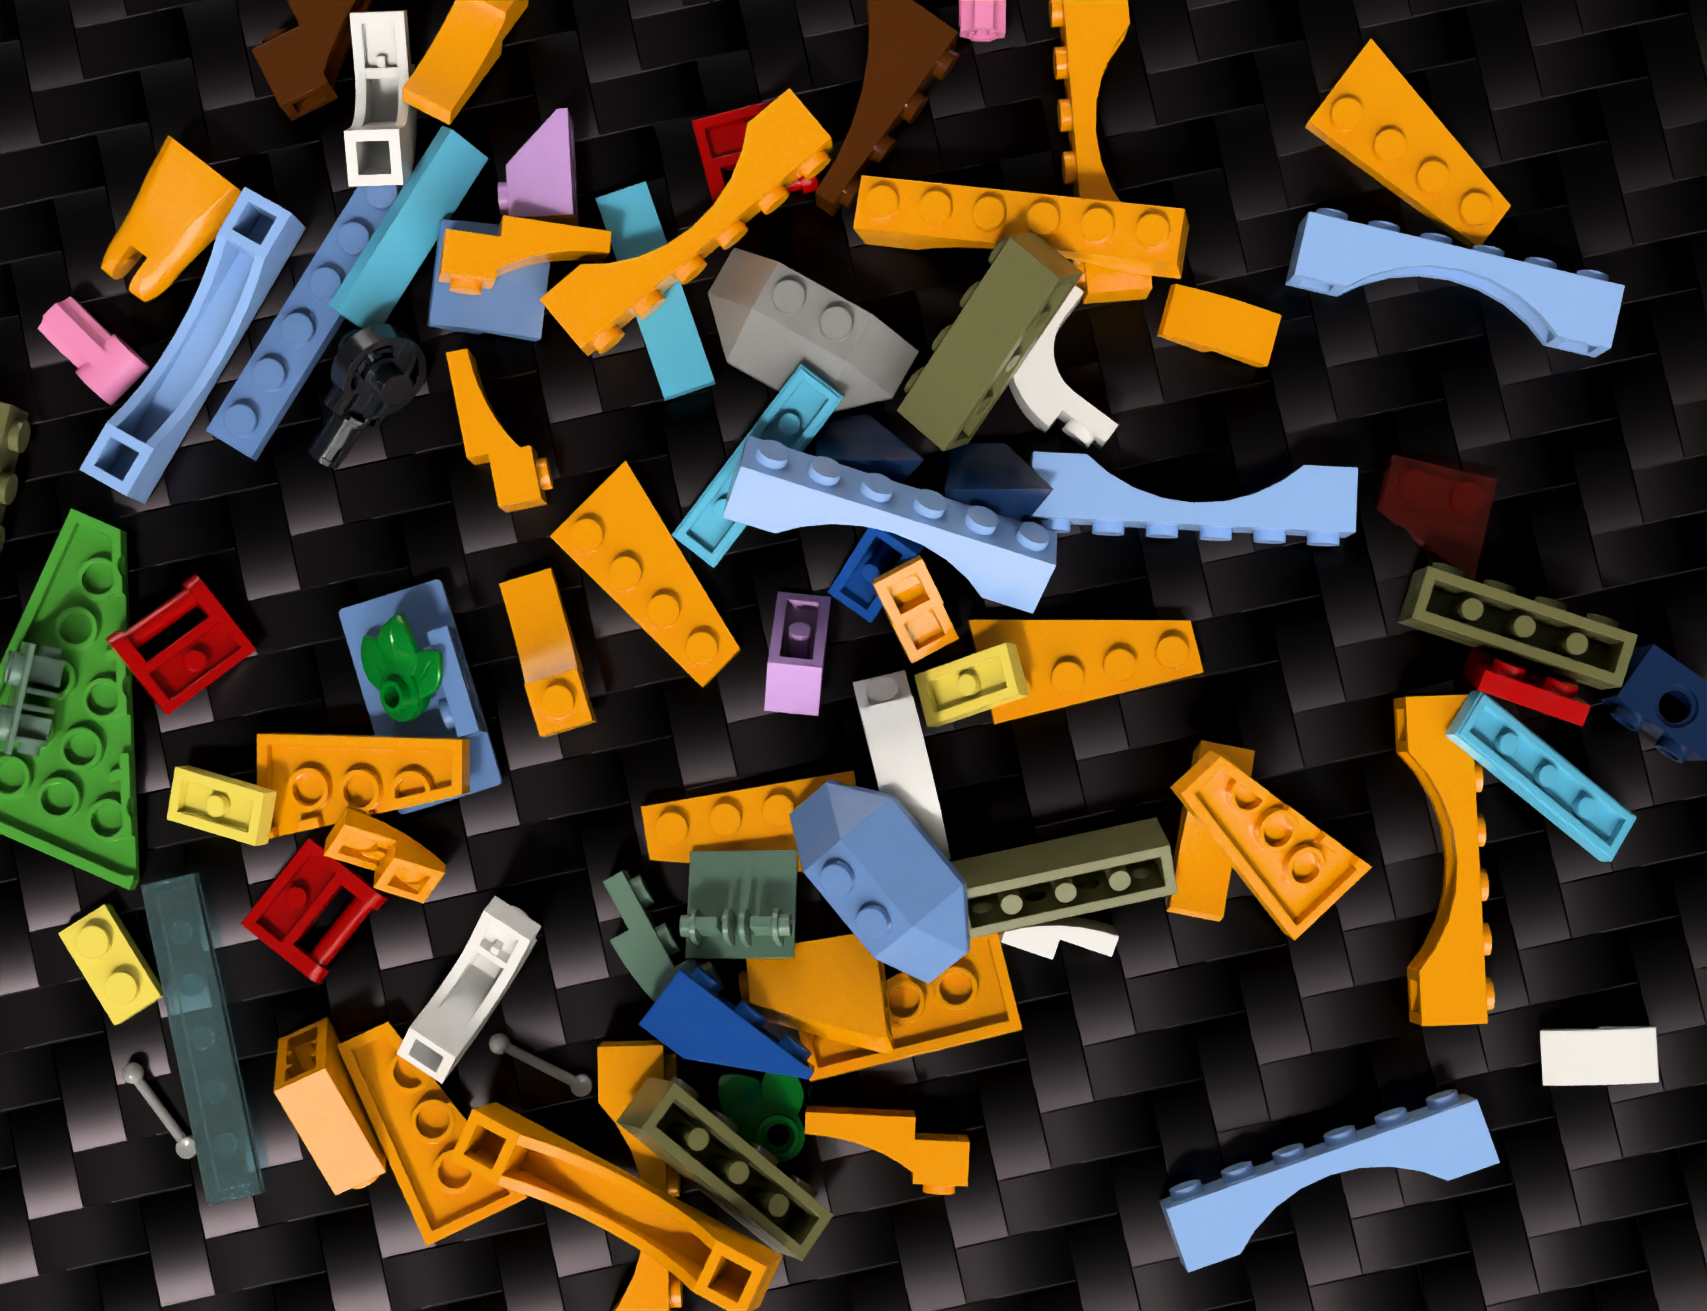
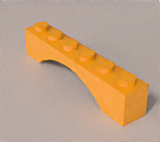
(1089, 39)
(1092, 231)
(604, 297)
(1449, 970)
(621, 1073)
(685, 1241)

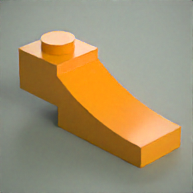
(461, 56)
(476, 259)
(516, 471)
(547, 653)
(1198, 865)
(933, 1158)

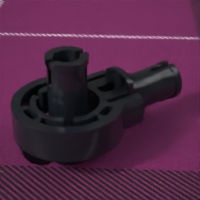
(364, 402)

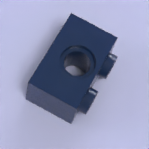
(1637, 703)

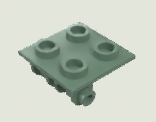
(19, 670)
(741, 905)

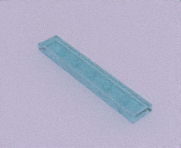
(202, 1039)

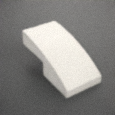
(1045, 937)
(1599, 1056)

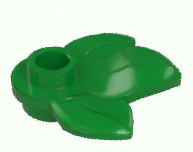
(401, 670)
(761, 1104)

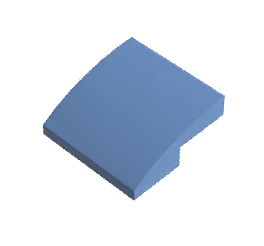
(505, 310)

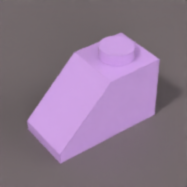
(543, 175)
(797, 653)

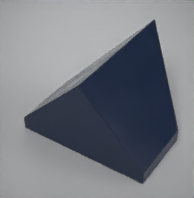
(866, 446)
(995, 479)

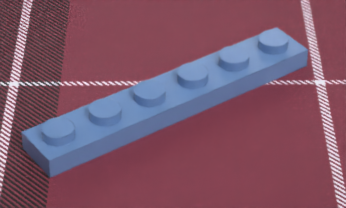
(299, 330)

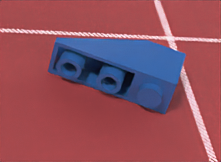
(710, 1029)

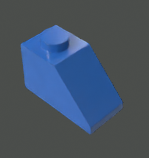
(872, 557)

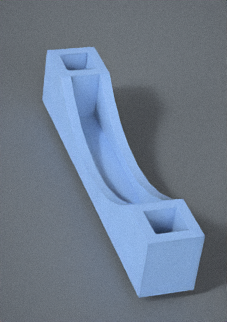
(1558, 306)
(155, 419)
(791, 489)
(1307, 503)
(1220, 1216)

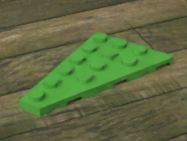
(82, 787)

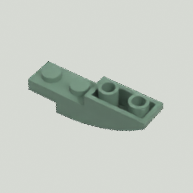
(645, 947)

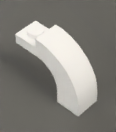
(384, 128)
(1046, 396)
(900, 750)
(470, 990)

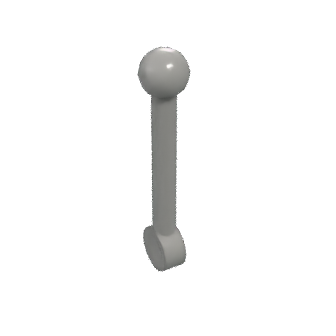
(133, 1074)
(580, 1084)

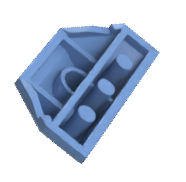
(884, 878)

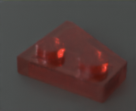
(1439, 508)

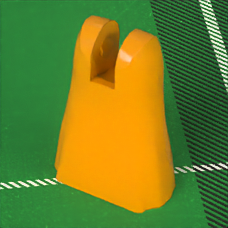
(169, 221)

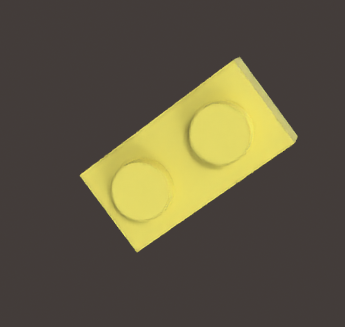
(971, 685)
(221, 805)
(112, 963)

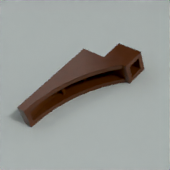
(904, 56)
(307, 60)

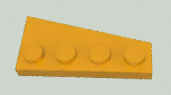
(1404, 146)
(638, 563)
(1088, 658)
(366, 773)
(730, 820)
(1271, 846)
(958, 1007)
(418, 1135)

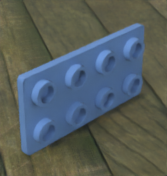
(455, 706)

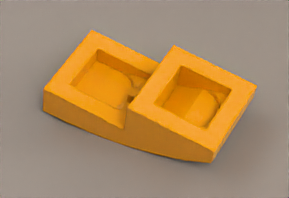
(1219, 325)
(915, 609)
(398, 861)

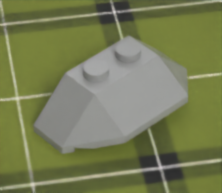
(779, 319)

